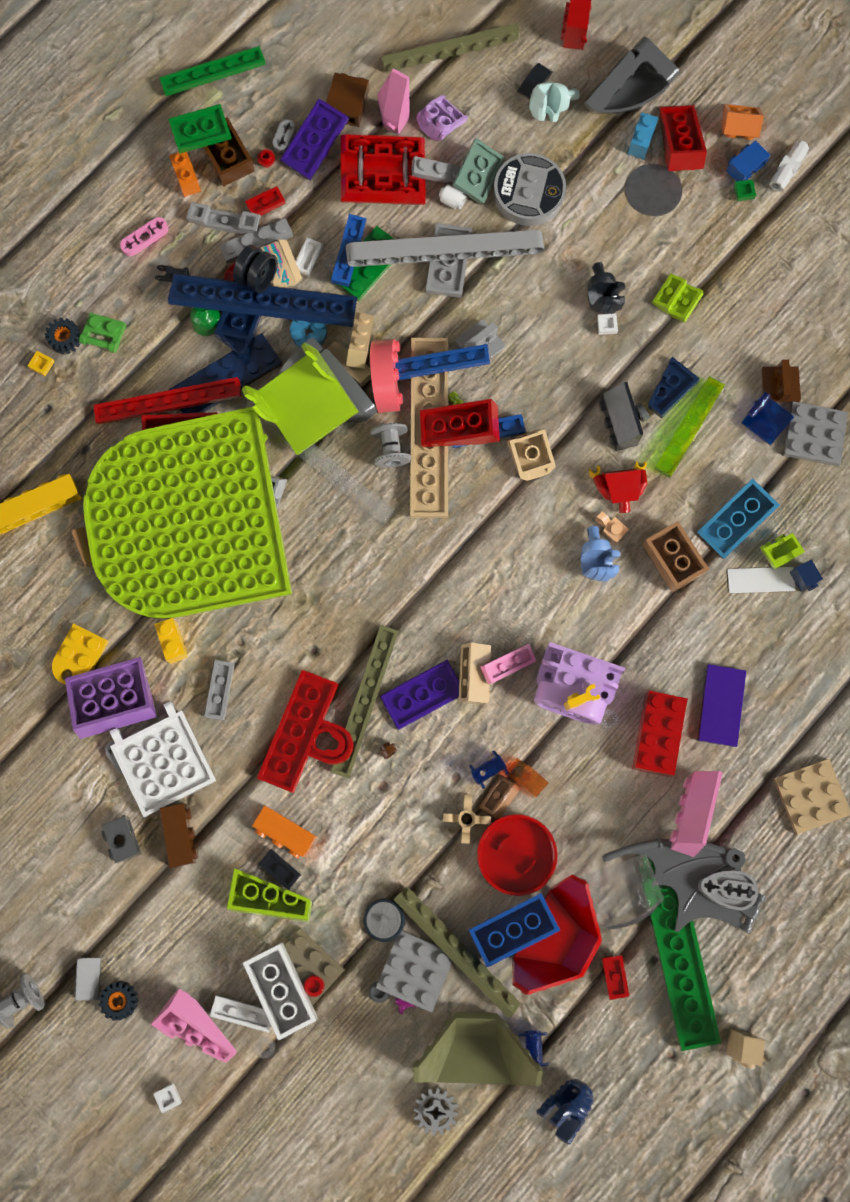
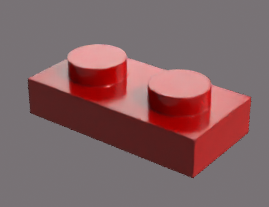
(265, 201)
(615, 977)

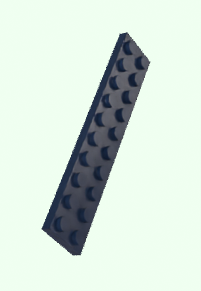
(273, 302)

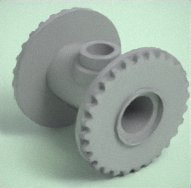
(390, 435)
(19, 999)

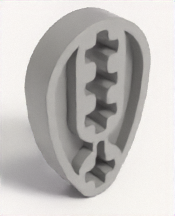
(733, 878)

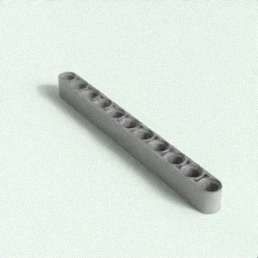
(444, 248)

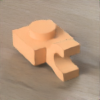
(612, 528)

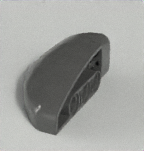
(634, 80)
(353, 390)

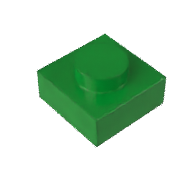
(745, 190)

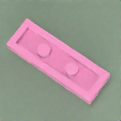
(508, 663)

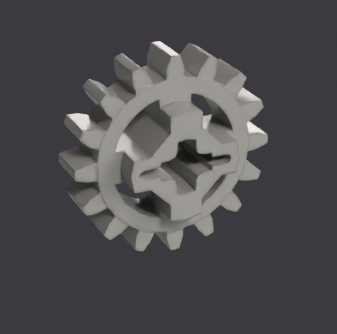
(445, 1111)

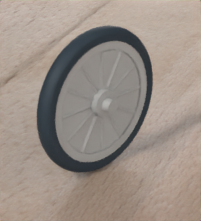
(384, 920)

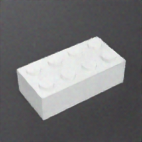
(280, 991)

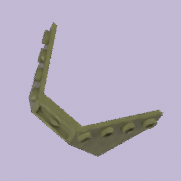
(477, 1051)

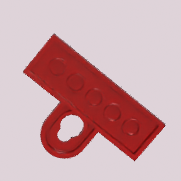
(298, 733)

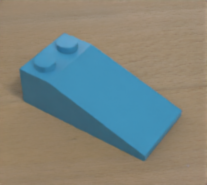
(738, 518)

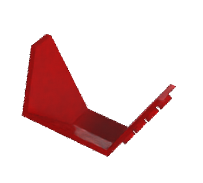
(567, 952)

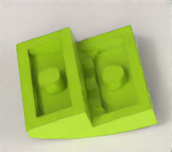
(677, 298)

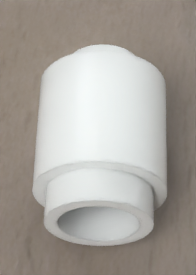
(452, 197)

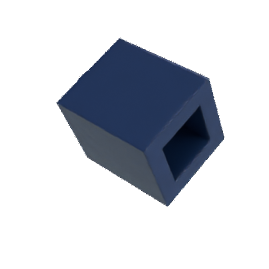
(806, 576)

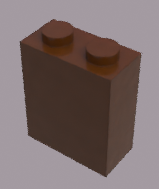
(349, 96)

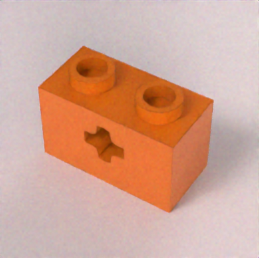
(185, 173)

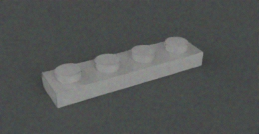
(262, 237)

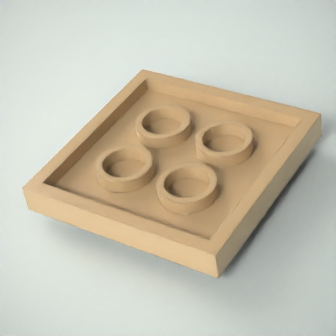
(812, 796)

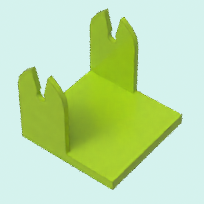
(303, 401)

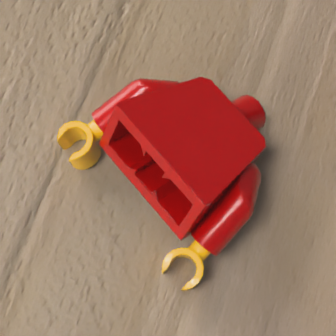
(621, 485)

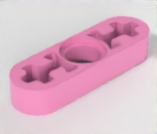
(158, 233)

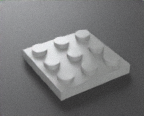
(816, 434)
(415, 971)

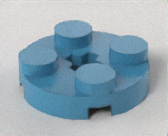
(299, 335)

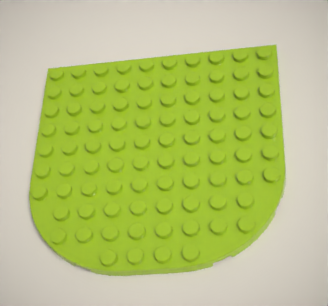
(187, 518)

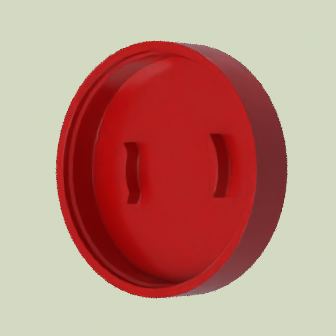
(517, 855)

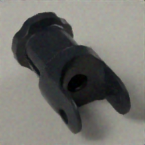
(170, 271)

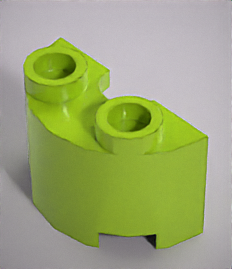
(782, 551)

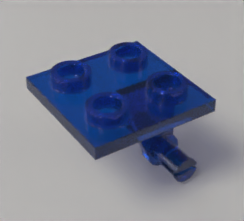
(767, 419)

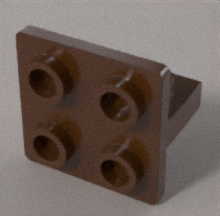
(782, 382)

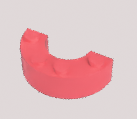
(385, 375)

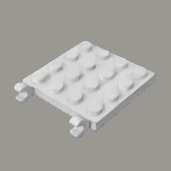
(162, 762)

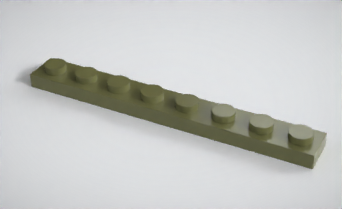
(450, 47)
(367, 695)
(457, 952)

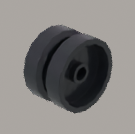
(255, 268)

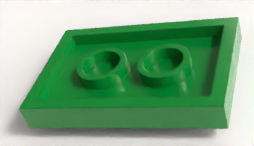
(199, 128)

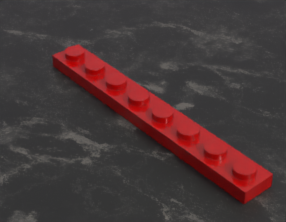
(167, 400)

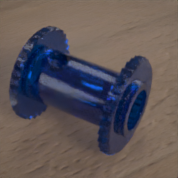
(490, 768)
(534, 1045)

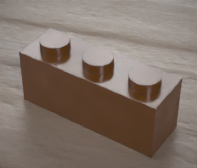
(178, 835)

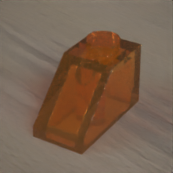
(527, 778)

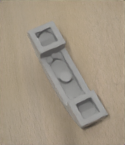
(222, 220)

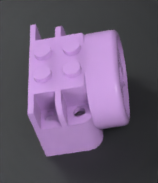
(569, 672)

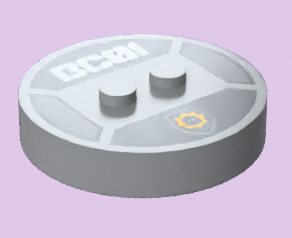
(529, 189)

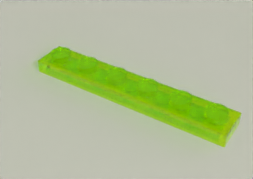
(689, 427)

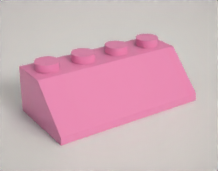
(696, 812)

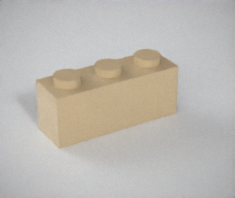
(360, 340)
(473, 685)
(745, 1048)

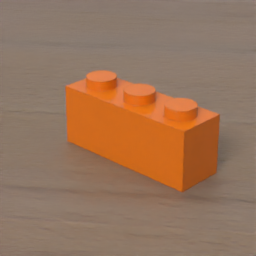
(283, 832)

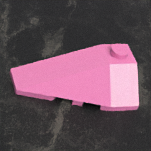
(394, 101)
(187, 1020)

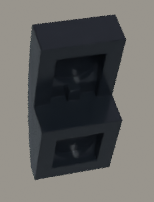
(538, 75)

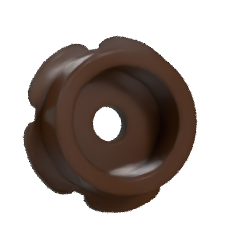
(387, 750)

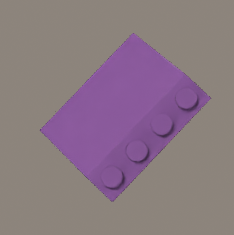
(109, 698)

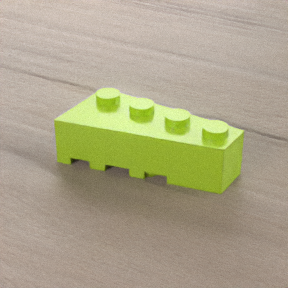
(263, 898)

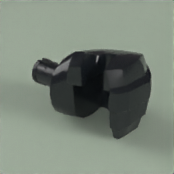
(604, 291)

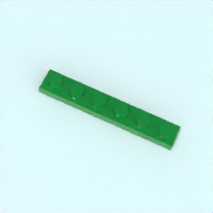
(212, 71)

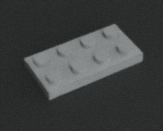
(447, 276)

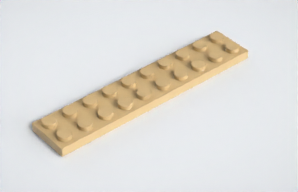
(428, 464)

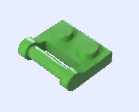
(102, 327)

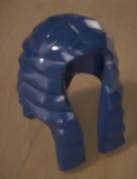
(573, 1104)

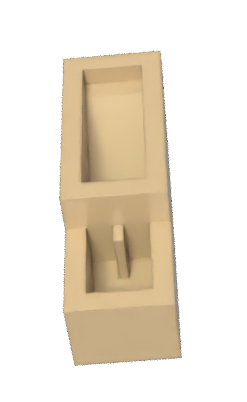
(360, 375)

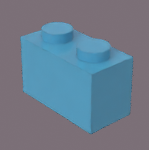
(642, 135)

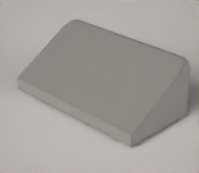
(87, 979)

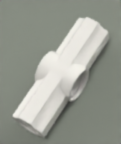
(789, 166)

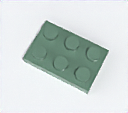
(478, 171)

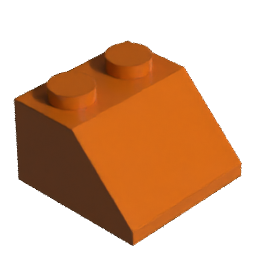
(742, 121)

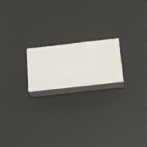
(308, 256)

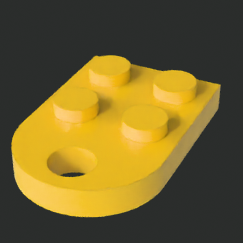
(78, 652)

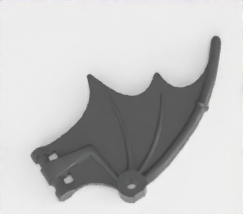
(685, 872)

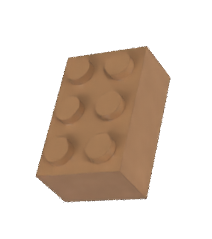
(675, 556)

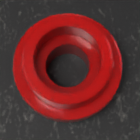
(266, 162)

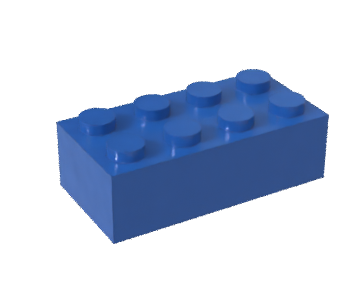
(514, 930)

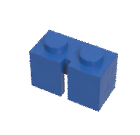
(750, 160)

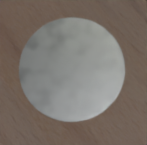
(653, 190)

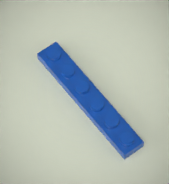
(443, 361)

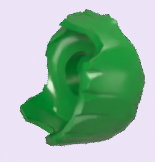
(204, 320)

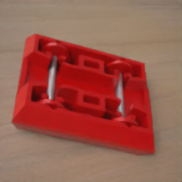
(381, 175)

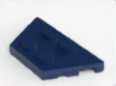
(237, 331)

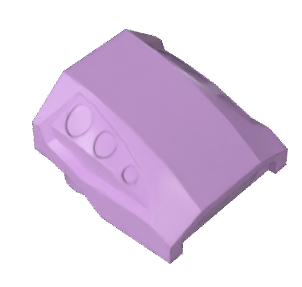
(440, 118)

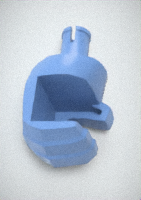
(598, 557)

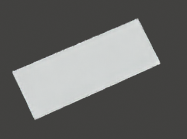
(760, 580)

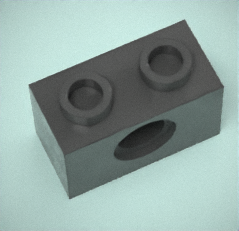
(130, 847)

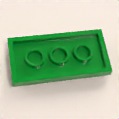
(366, 276)

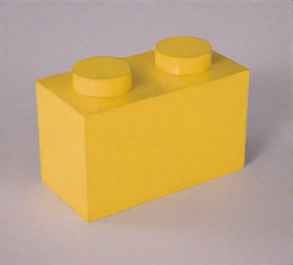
(171, 640)

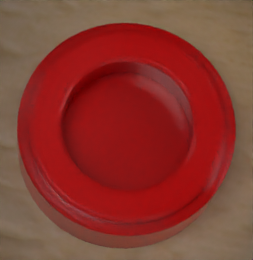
(314, 985)

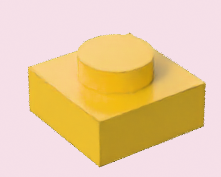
(40, 363)

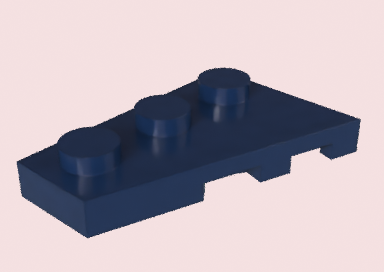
(672, 387)

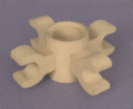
(483, 820)

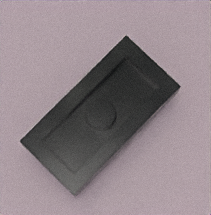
(279, 869)

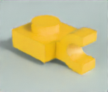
(576, 700)

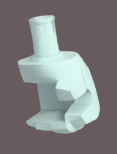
(551, 99)

